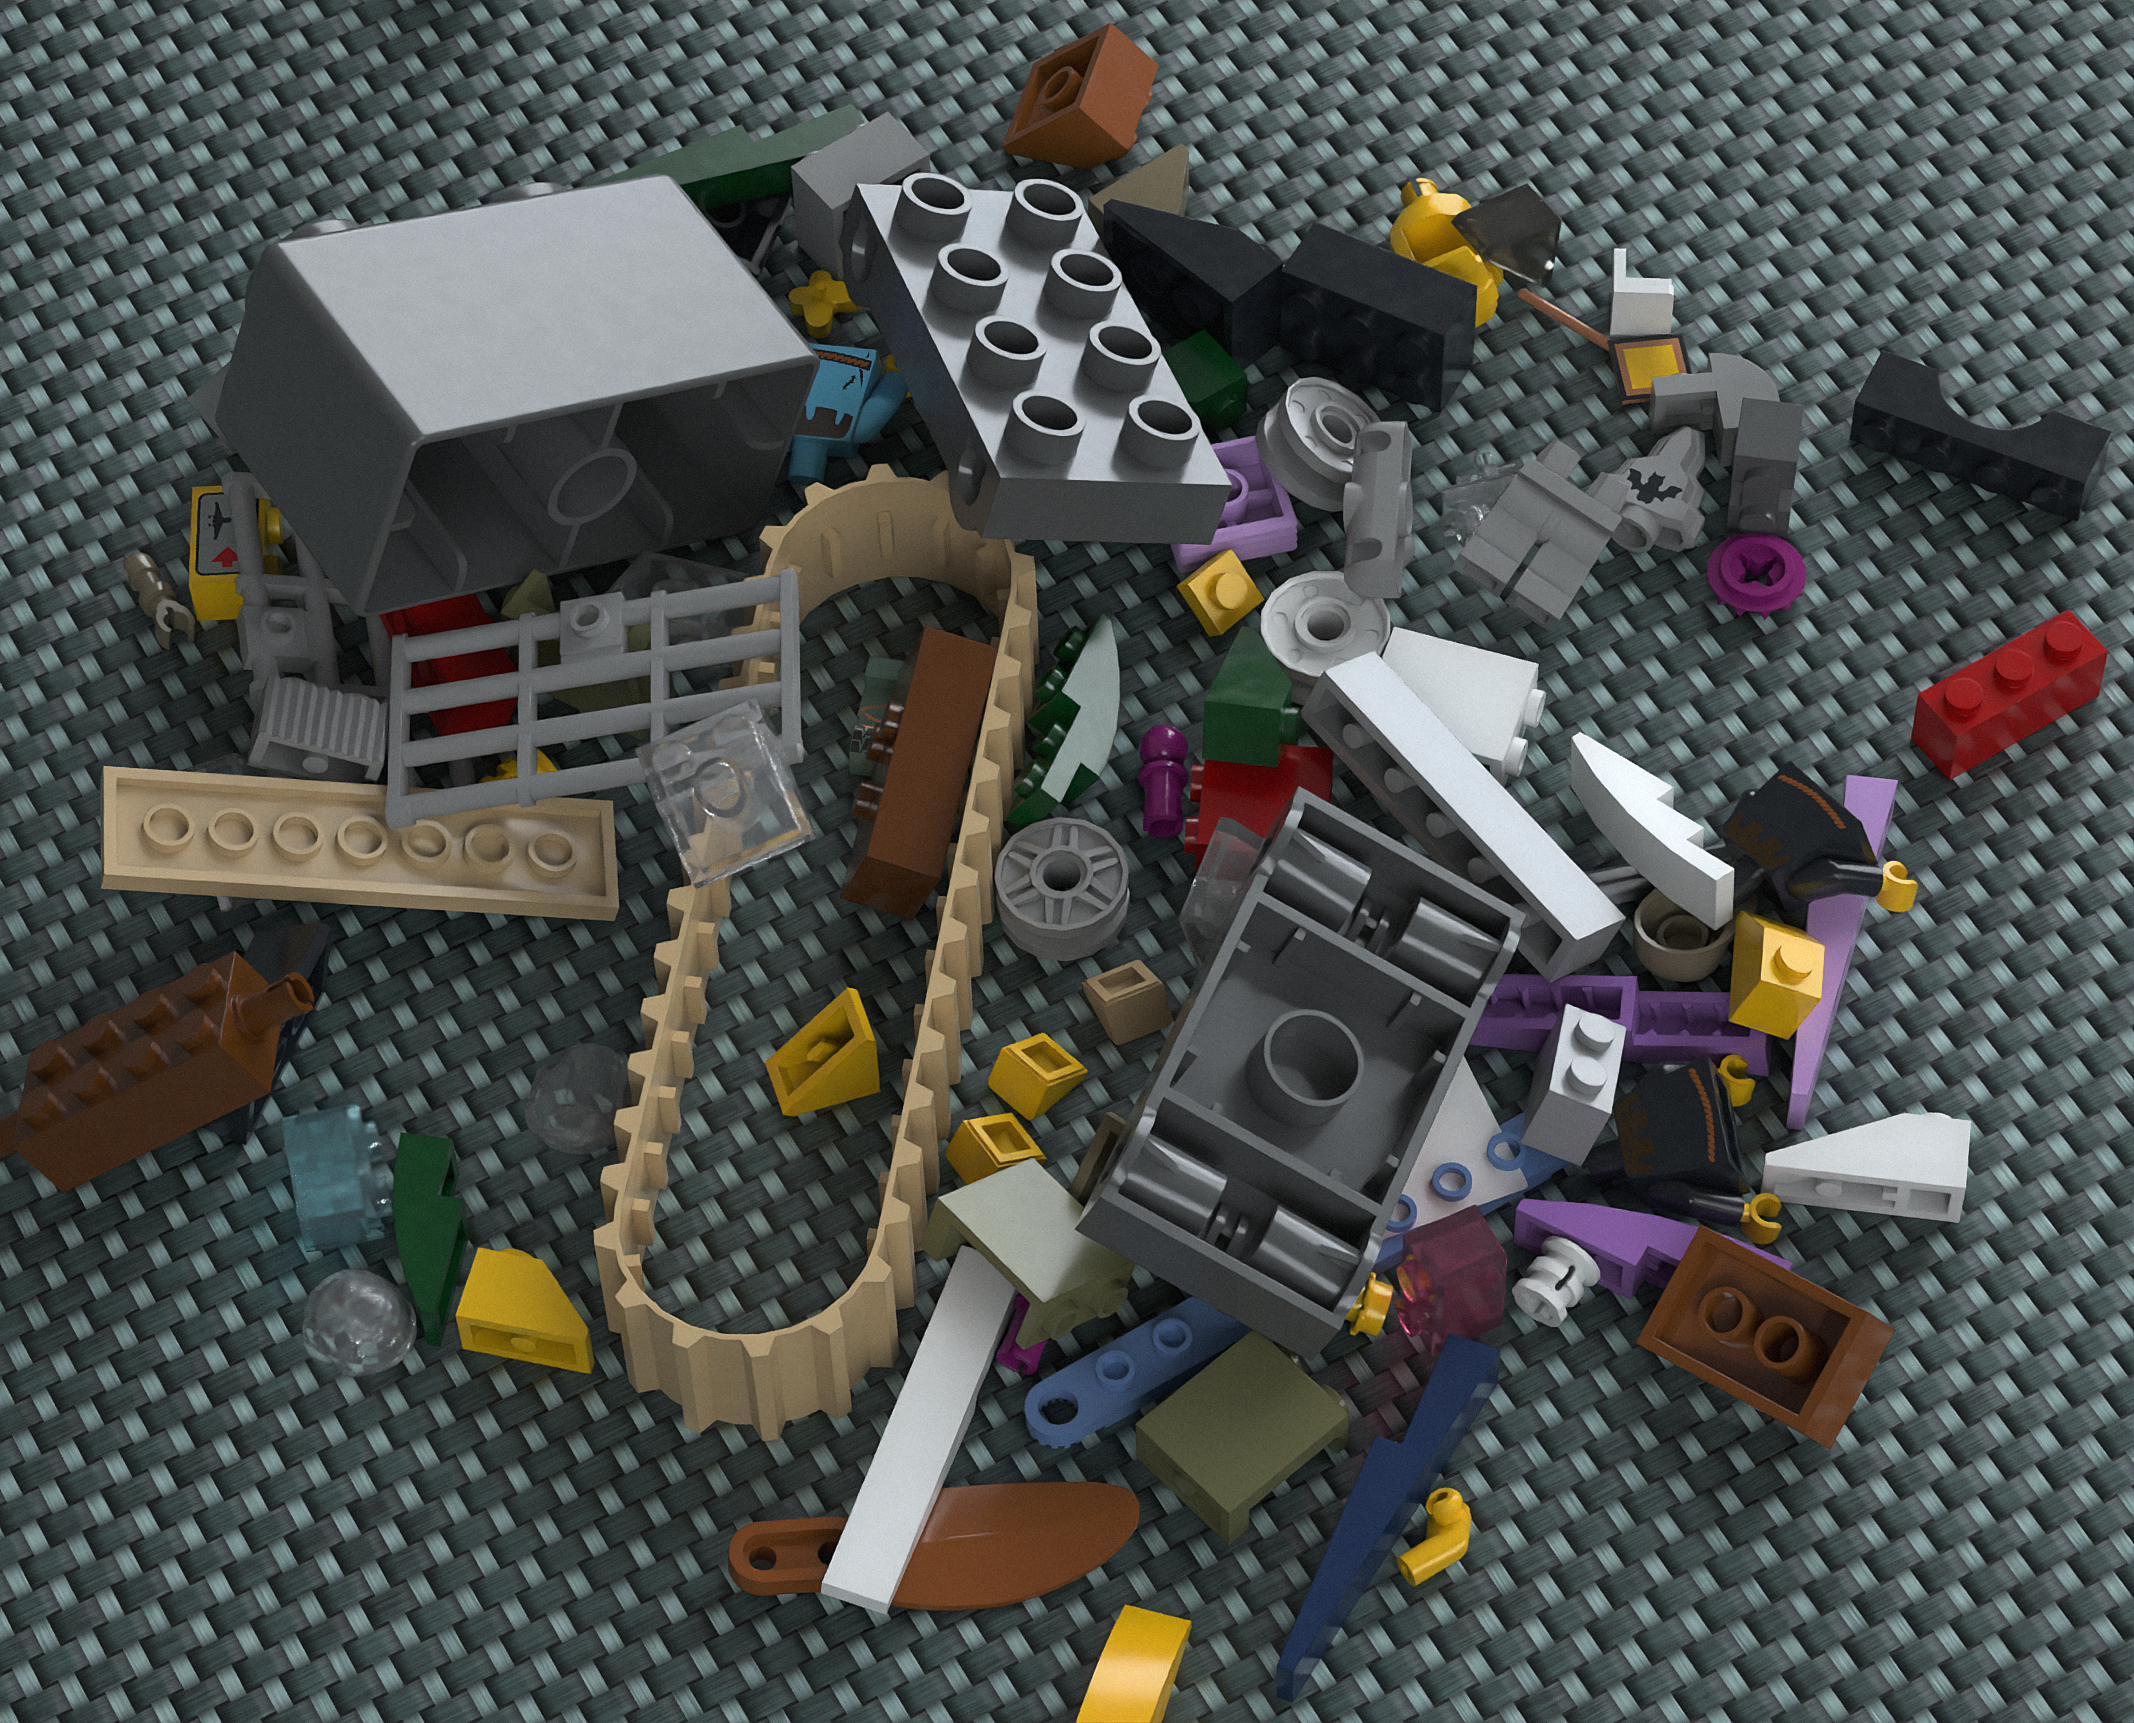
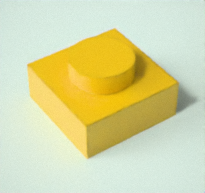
(1220, 592)

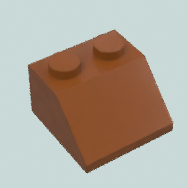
(1083, 102)

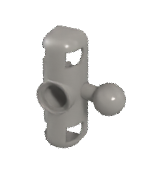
(1379, 511)

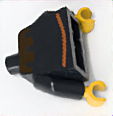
(1806, 847)
(1684, 1146)

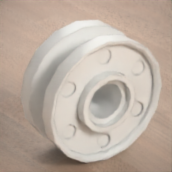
(1320, 608)

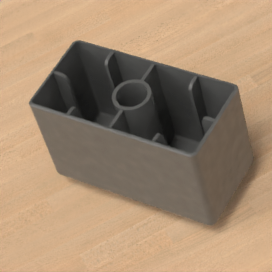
(511, 389)

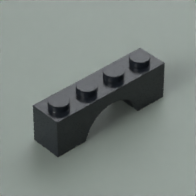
(2040, 464)

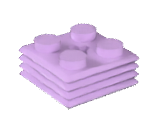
(1257, 513)

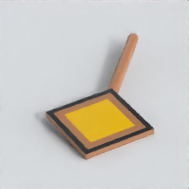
(1632, 359)

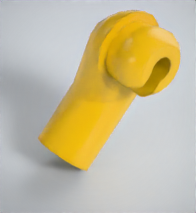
(1445, 1537)

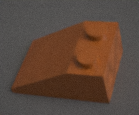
(1766, 1336)

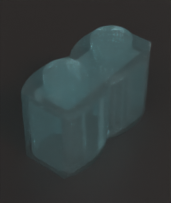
(334, 1177)

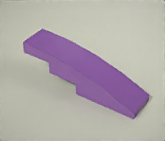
(1620, 1241)

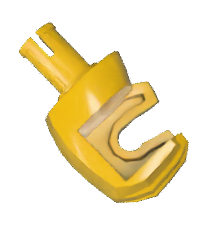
(1429, 238)

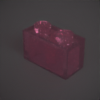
(1451, 1279)

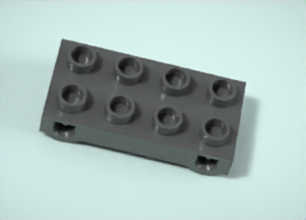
(1030, 364)
(1303, 1075)

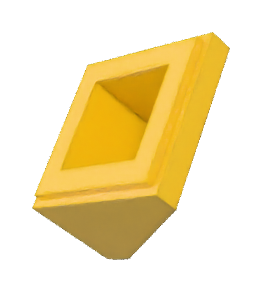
(1034, 1075)
(990, 1146)

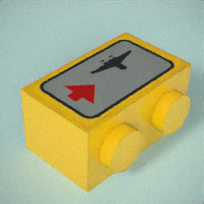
(214, 553)

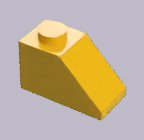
(1774, 975)
(521, 1313)

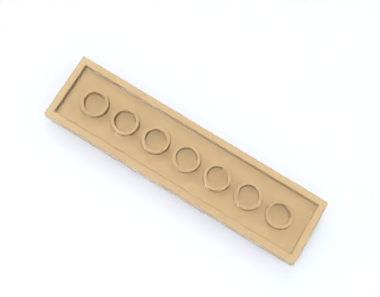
(335, 846)

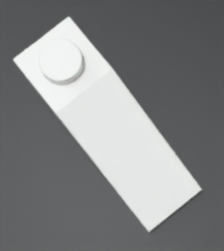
(1884, 1167)

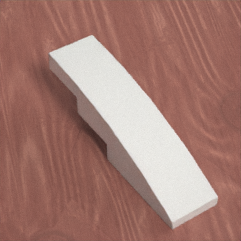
(1640, 822)

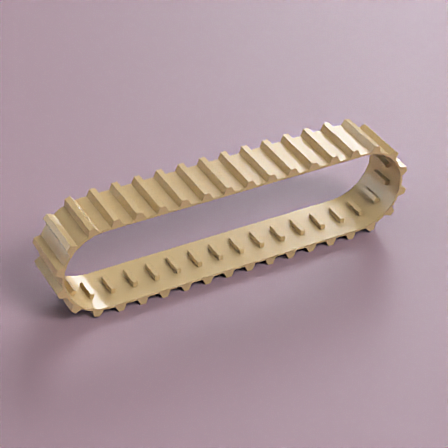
(785, 1374)

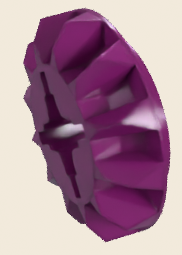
(1758, 555)

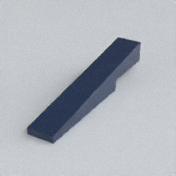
(1384, 1501)

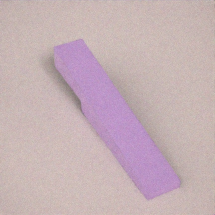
(1836, 925)

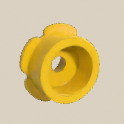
(1370, 1307)

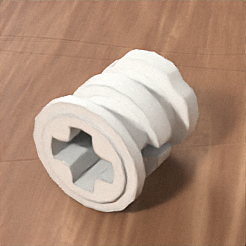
(1555, 1281)

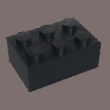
(1377, 317)

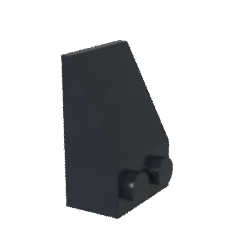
(1198, 277)

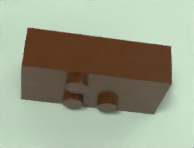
(917, 773)

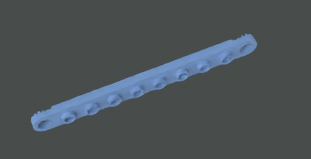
(1193, 1333)

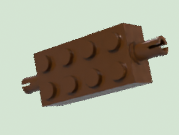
(151, 1070)

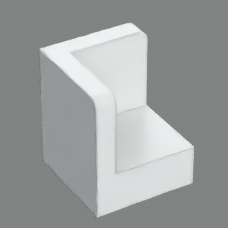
(1638, 304)

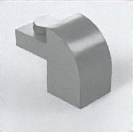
(1709, 400)

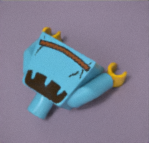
(843, 408)

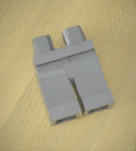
(1557, 519)

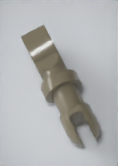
(158, 599)

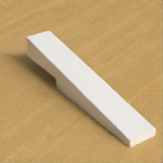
(922, 1434)

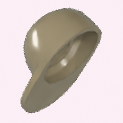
(1676, 942)

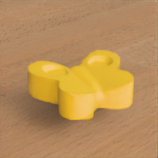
(820, 302)

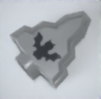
(1663, 494)

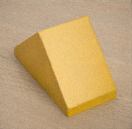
(827, 1059)

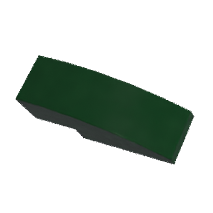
(429, 1228)

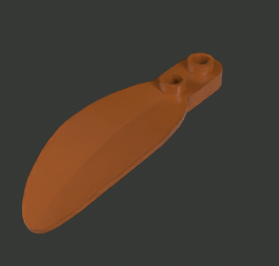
(974, 1553)

